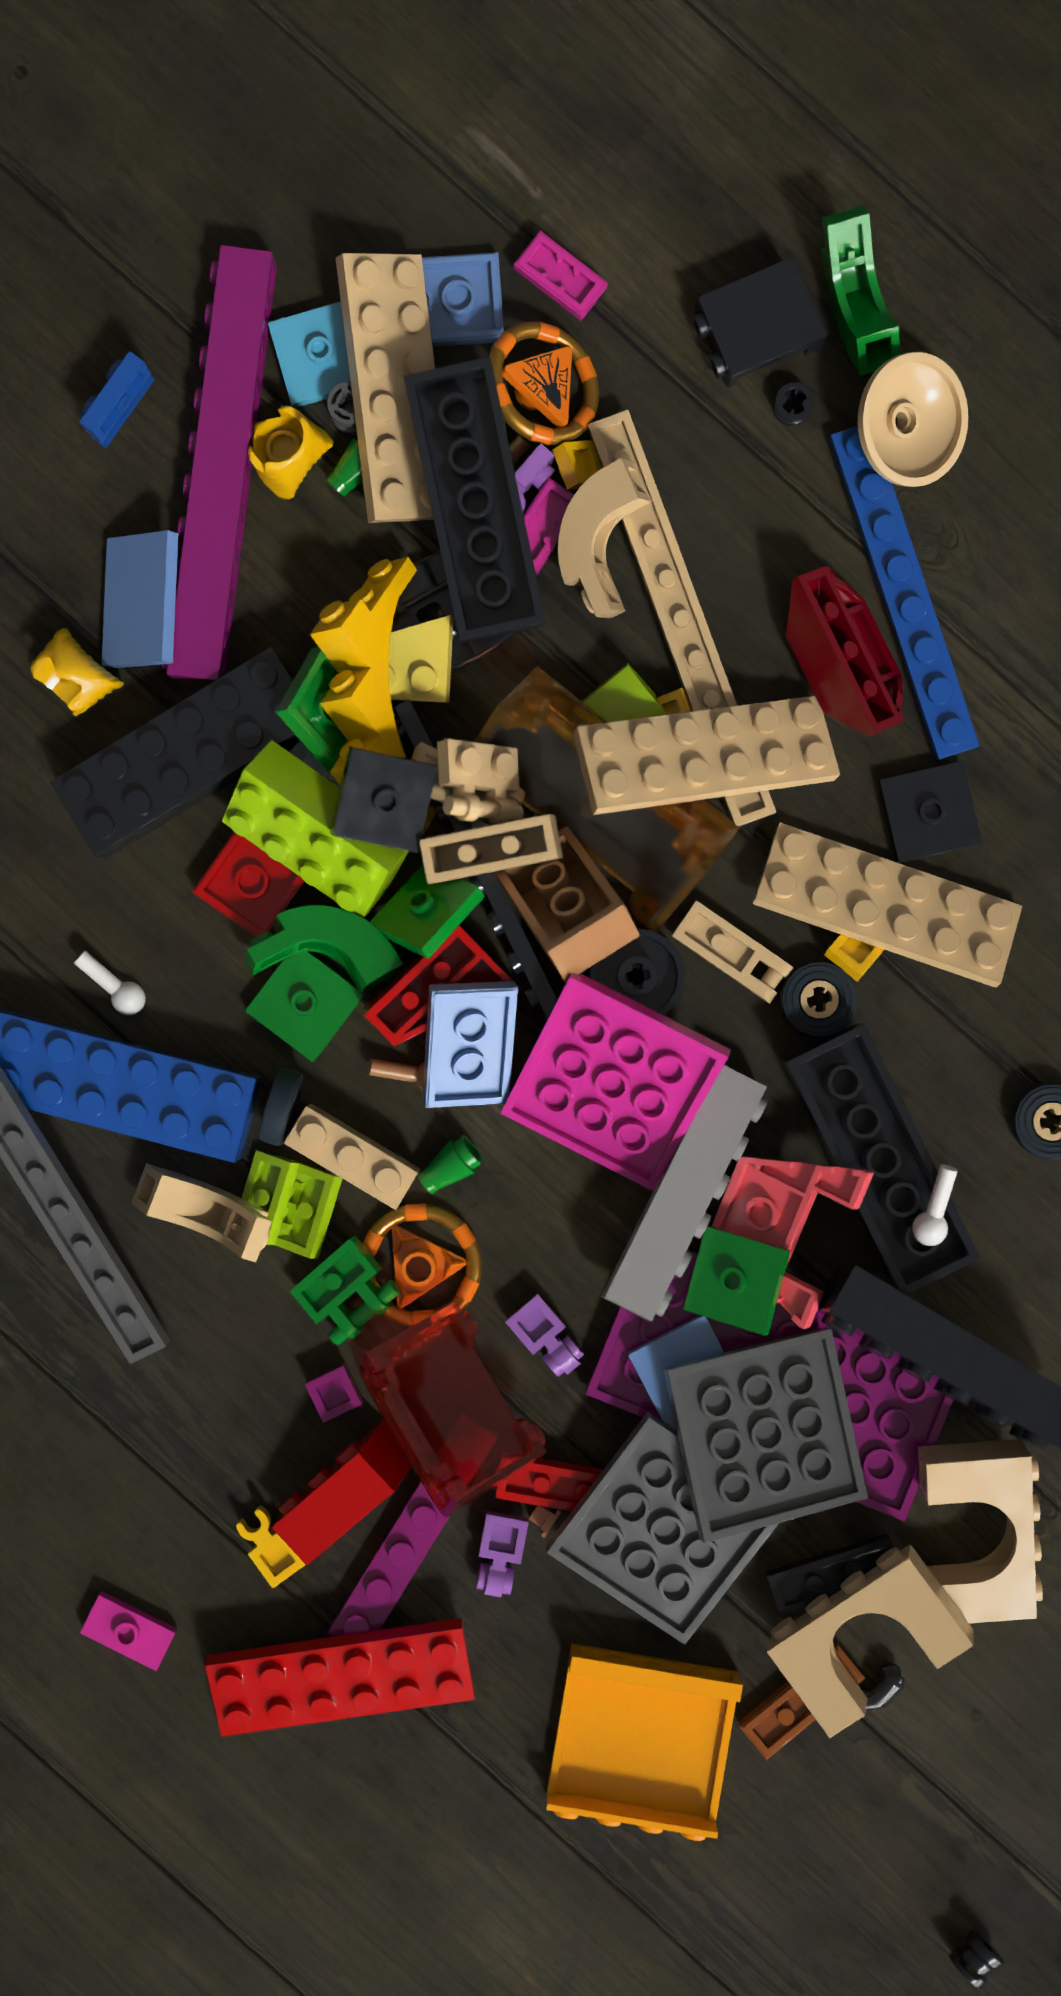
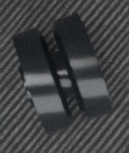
(660, 967)

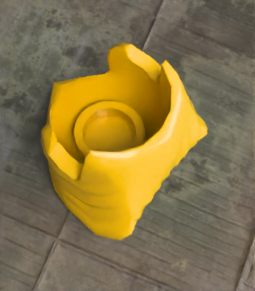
(287, 450)
(72, 673)

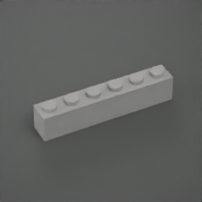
(683, 1195)

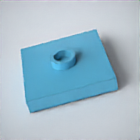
(311, 353)

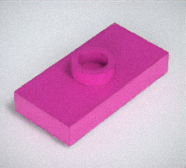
(560, 275)
(544, 521)
(128, 1630)

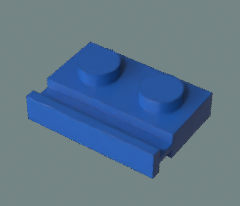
(124, 389)

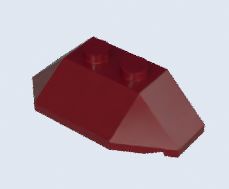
(843, 653)

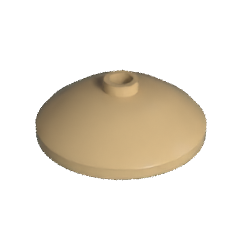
(929, 419)

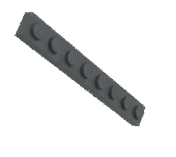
(75, 1230)

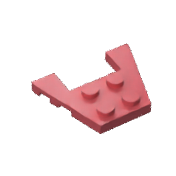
(771, 1204)

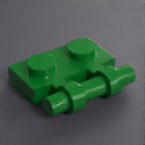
(335, 1281)

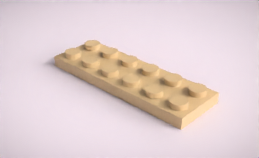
(384, 341)
(705, 754)
(888, 905)

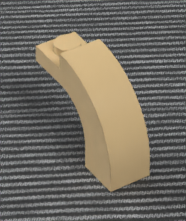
(586, 529)
(203, 1208)

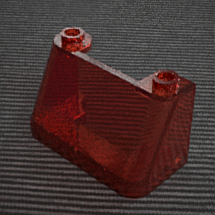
(448, 1410)

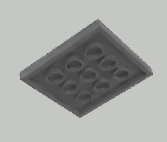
(765, 1434)
(641, 1536)

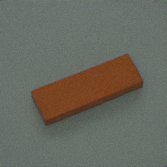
(785, 1714)

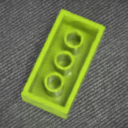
(290, 815)

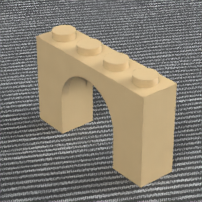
(1001, 1475)
(896, 1588)

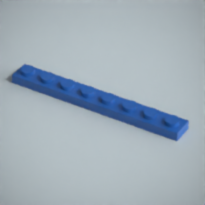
(905, 599)

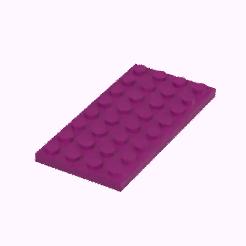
(886, 1406)

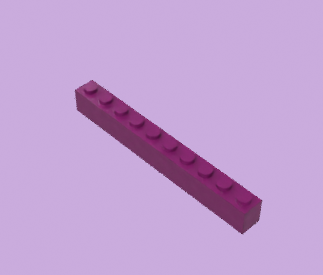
(221, 464)

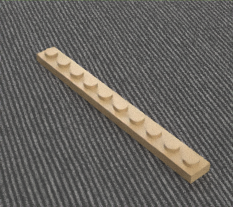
(673, 596)

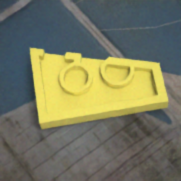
(421, 661)

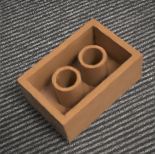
(570, 908)

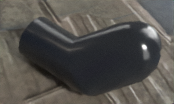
(886, 1689)

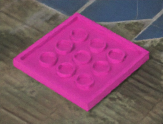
(614, 1080)

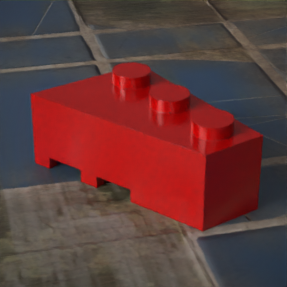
(402, 1004)
(343, 1494)

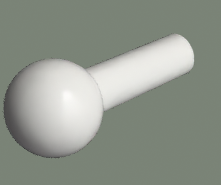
(126, 997)
(930, 1226)

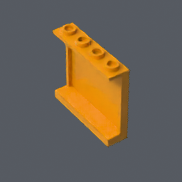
(642, 1741)

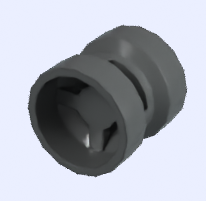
(342, 418)

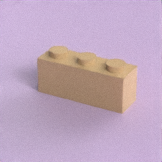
(491, 848)
(352, 1156)

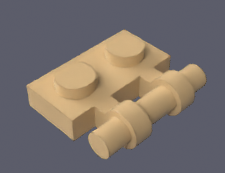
(474, 768)

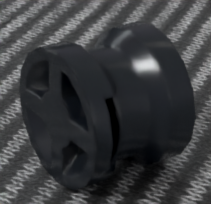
(976, 1959)

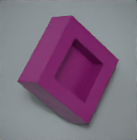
(333, 1392)

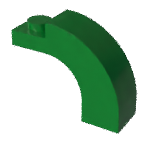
(854, 292)
(329, 931)

